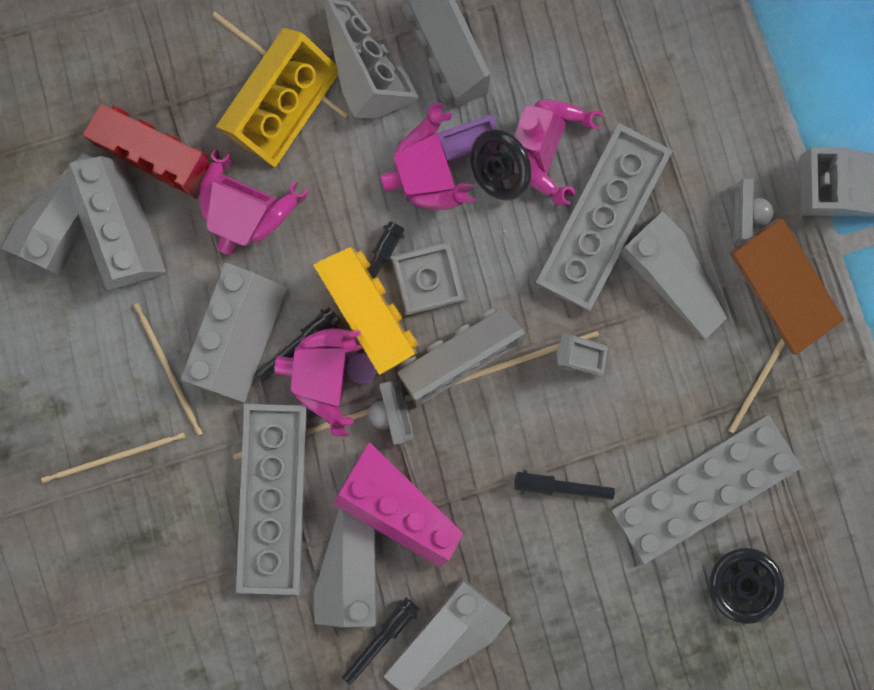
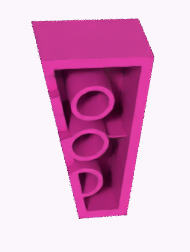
(395, 507)

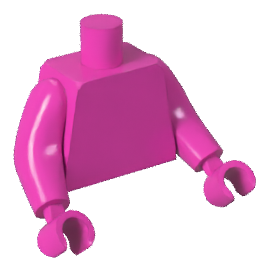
(540, 134)
(424, 168)
(240, 211)
(320, 374)

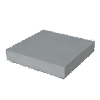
(428, 278)

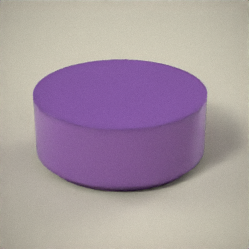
(361, 369)

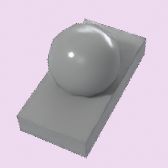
(748, 211)
(581, 355)
(392, 412)

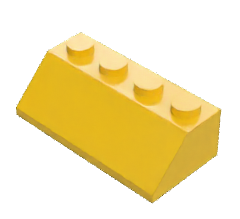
(279, 97)
(366, 309)

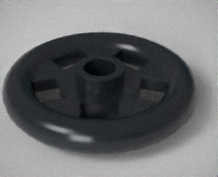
(500, 164)
(729, 605)

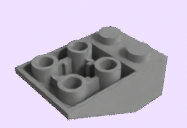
(836, 182)

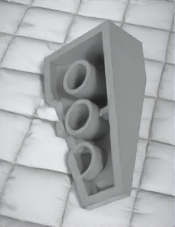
(365, 73)
(47, 227)
(673, 271)
(347, 578)
(451, 635)

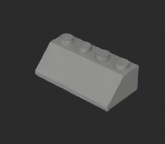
(450, 49)
(113, 221)
(234, 333)
(460, 356)

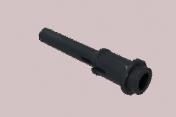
(385, 247)
(325, 320)
(547, 485)
(390, 629)

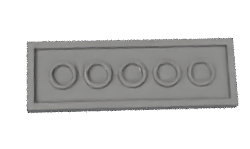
(603, 217)
(705, 489)
(271, 499)

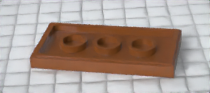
(786, 286)

